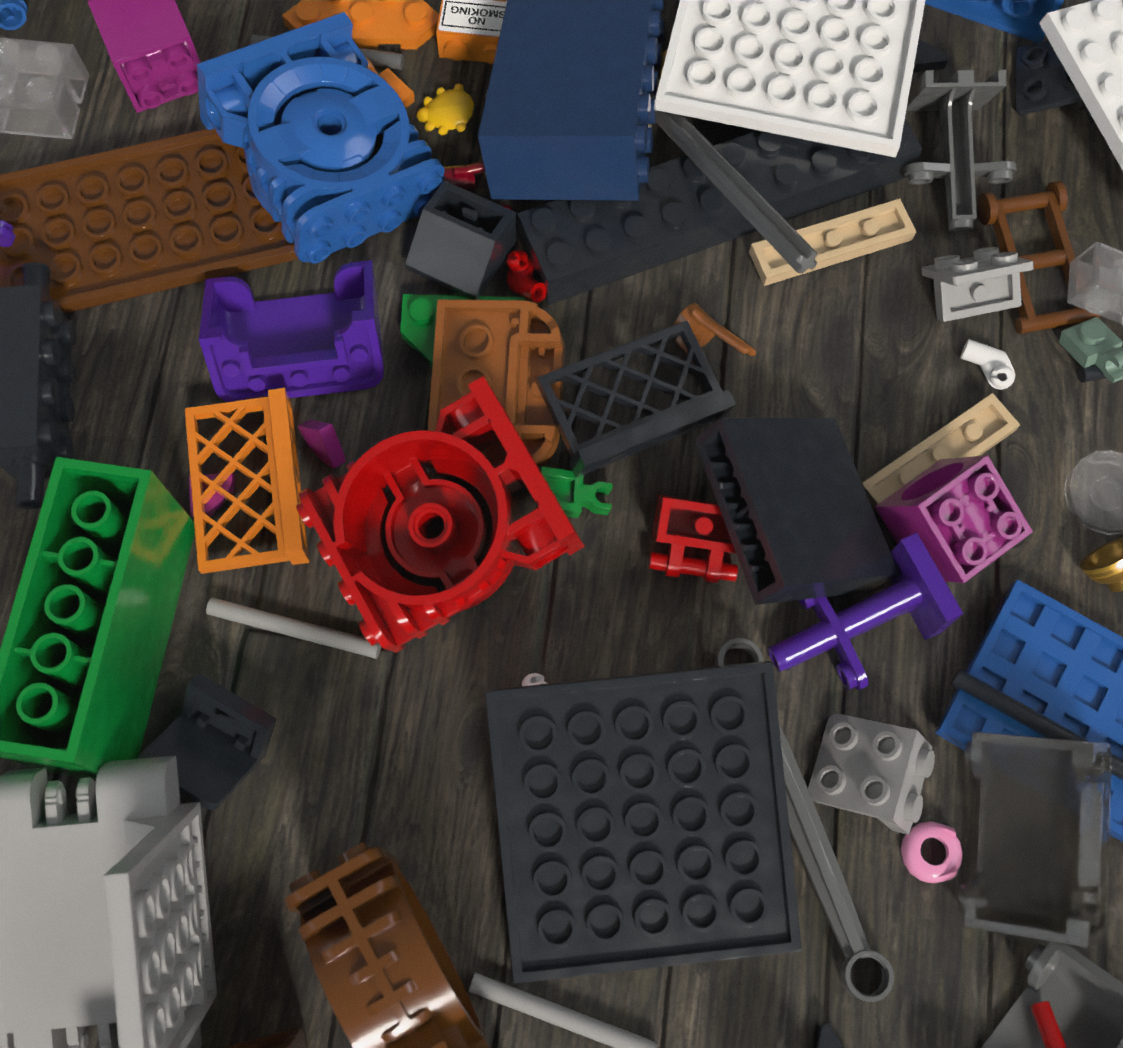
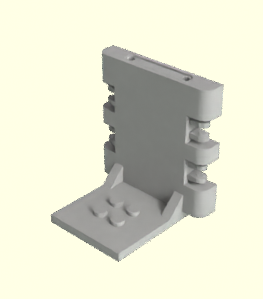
(103, 910)

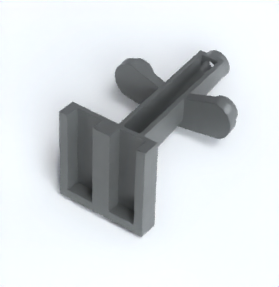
(955, 106)

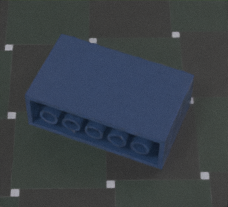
(572, 99)

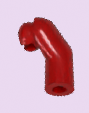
(521, 277)

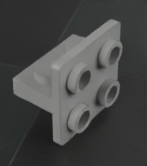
(976, 283)

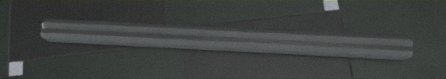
(739, 192)

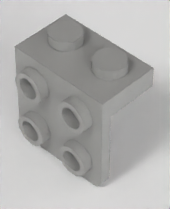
(872, 770)

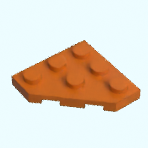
(373, 21)

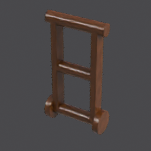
(1054, 202)

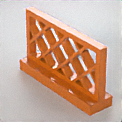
(284, 486)

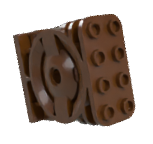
(382, 956)

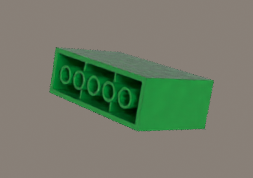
(91, 618)

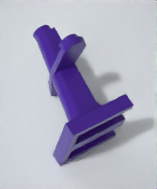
(916, 591)

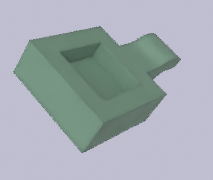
(1095, 344)

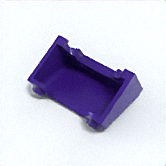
(293, 342)

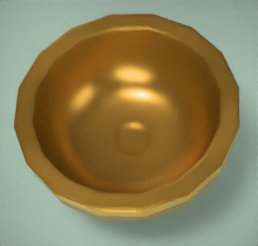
(1106, 565)

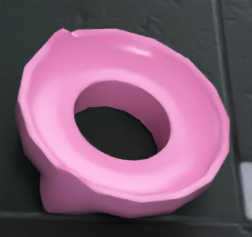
(914, 861)

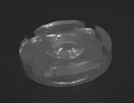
(1096, 491)

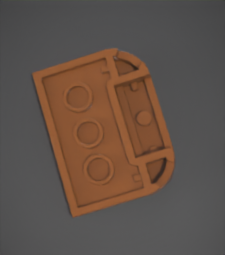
(509, 347)

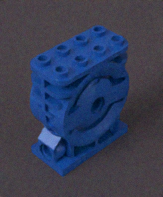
(307, 134)

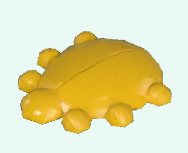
(447, 110)

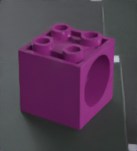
(148, 49)
(959, 514)

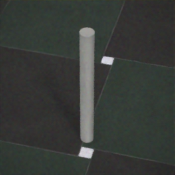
(292, 627)
(557, 1014)

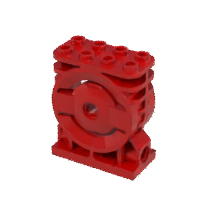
(353, 509)

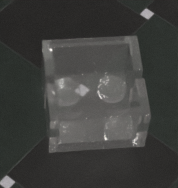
(31, 88)

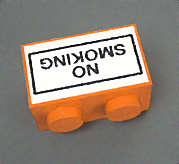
(470, 29)

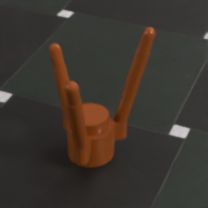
(706, 328)

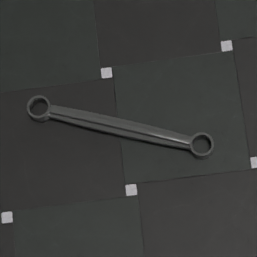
(821, 862)

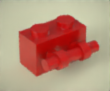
(695, 525)

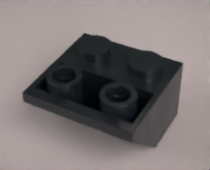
(461, 240)

